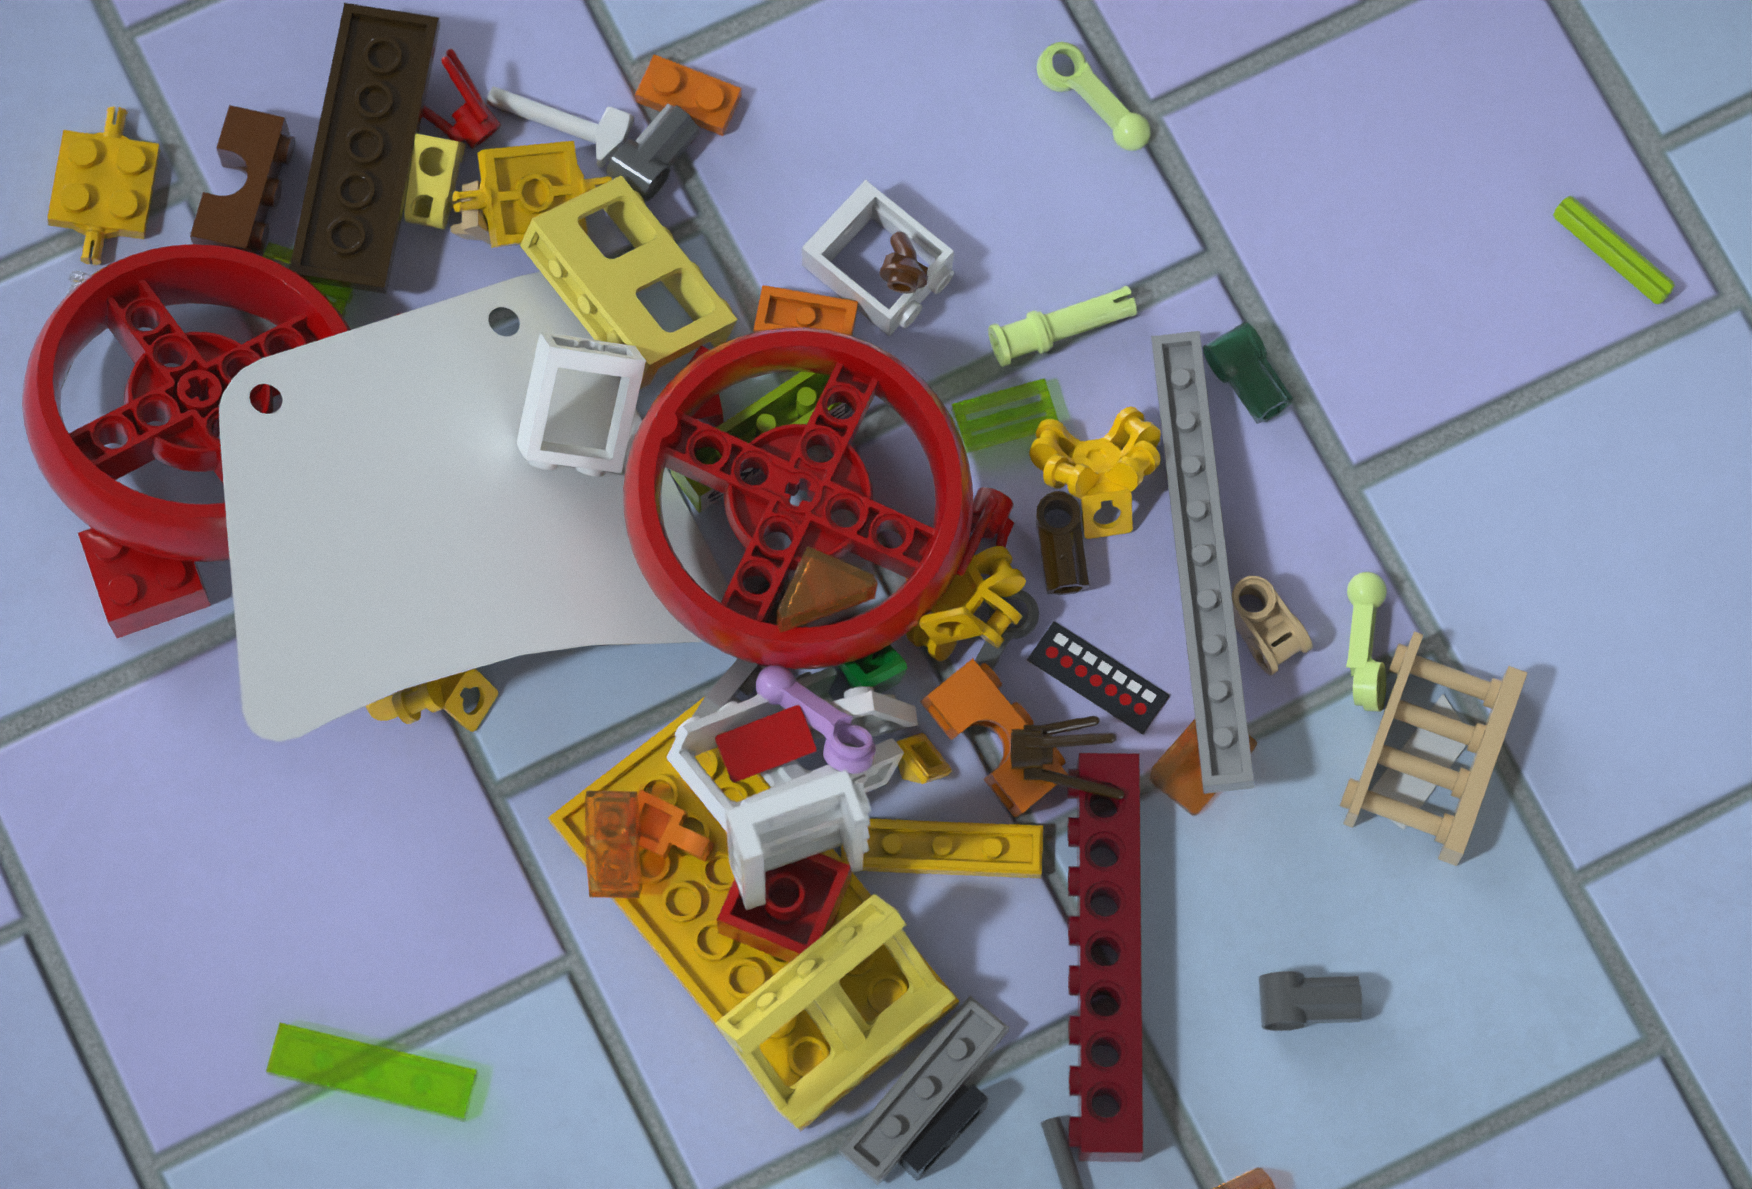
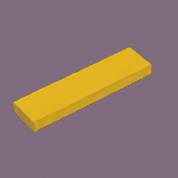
(953, 848)

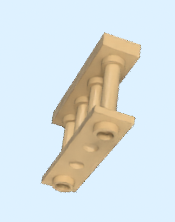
(1465, 784)

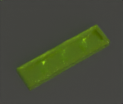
(372, 1072)

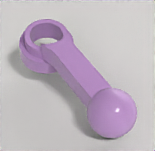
(780, 688)

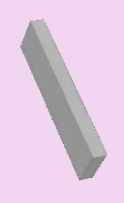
(923, 1090)

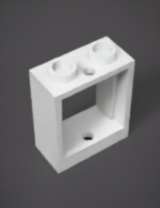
(842, 227)
(585, 355)

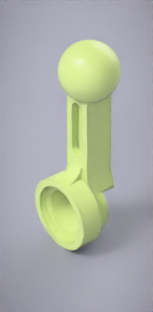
(1129, 129)
(1366, 593)

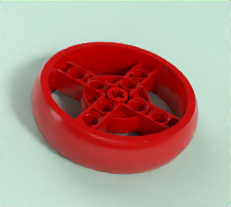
(857, 374)
(183, 397)

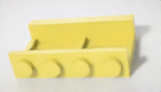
(605, 289)
(813, 984)

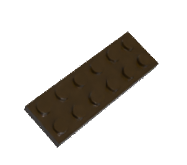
(364, 148)

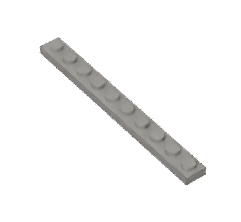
(1202, 564)

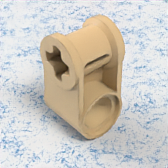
(1268, 627)

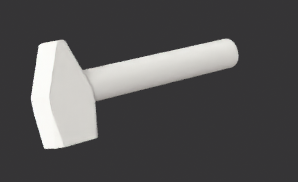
(607, 135)

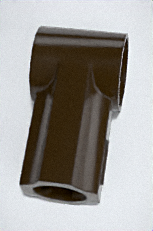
(1062, 547)

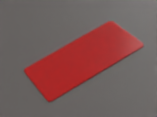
(765, 743)

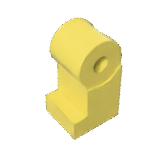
(432, 180)

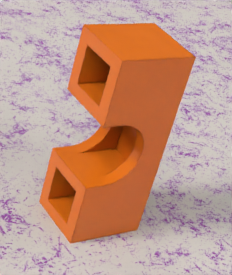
(974, 699)

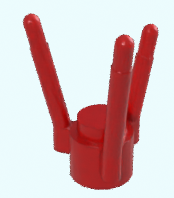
(473, 118)
(989, 518)

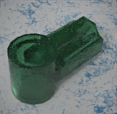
(1242, 361)

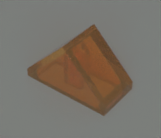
(823, 588)

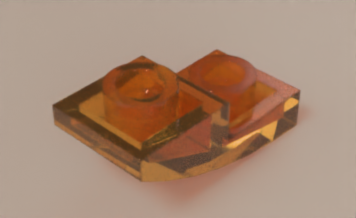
(612, 844)

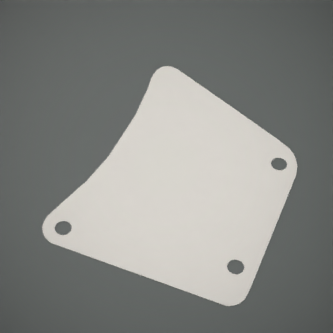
(403, 531)

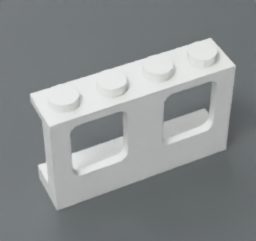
(699, 735)
(795, 827)

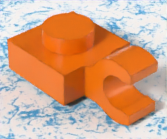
(664, 828)

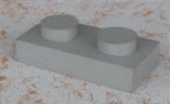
(738, 678)

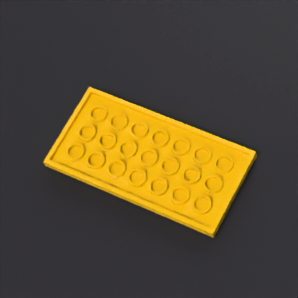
(686, 895)

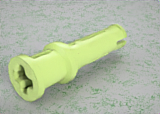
(1040, 331)

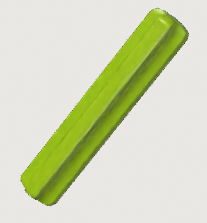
(1614, 250)

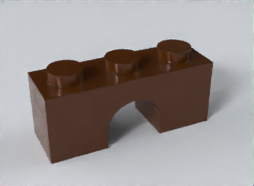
(257, 147)

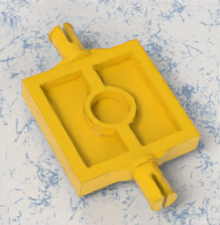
(524, 184)
(103, 185)

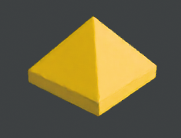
(921, 760)

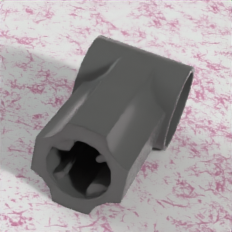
(648, 159)
(1294, 1001)

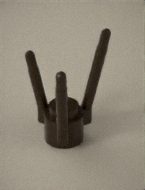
(1035, 744)

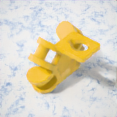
(1099, 467)
(953, 615)
(435, 696)

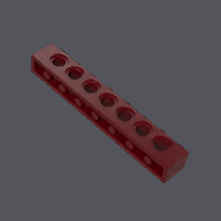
(1121, 1135)

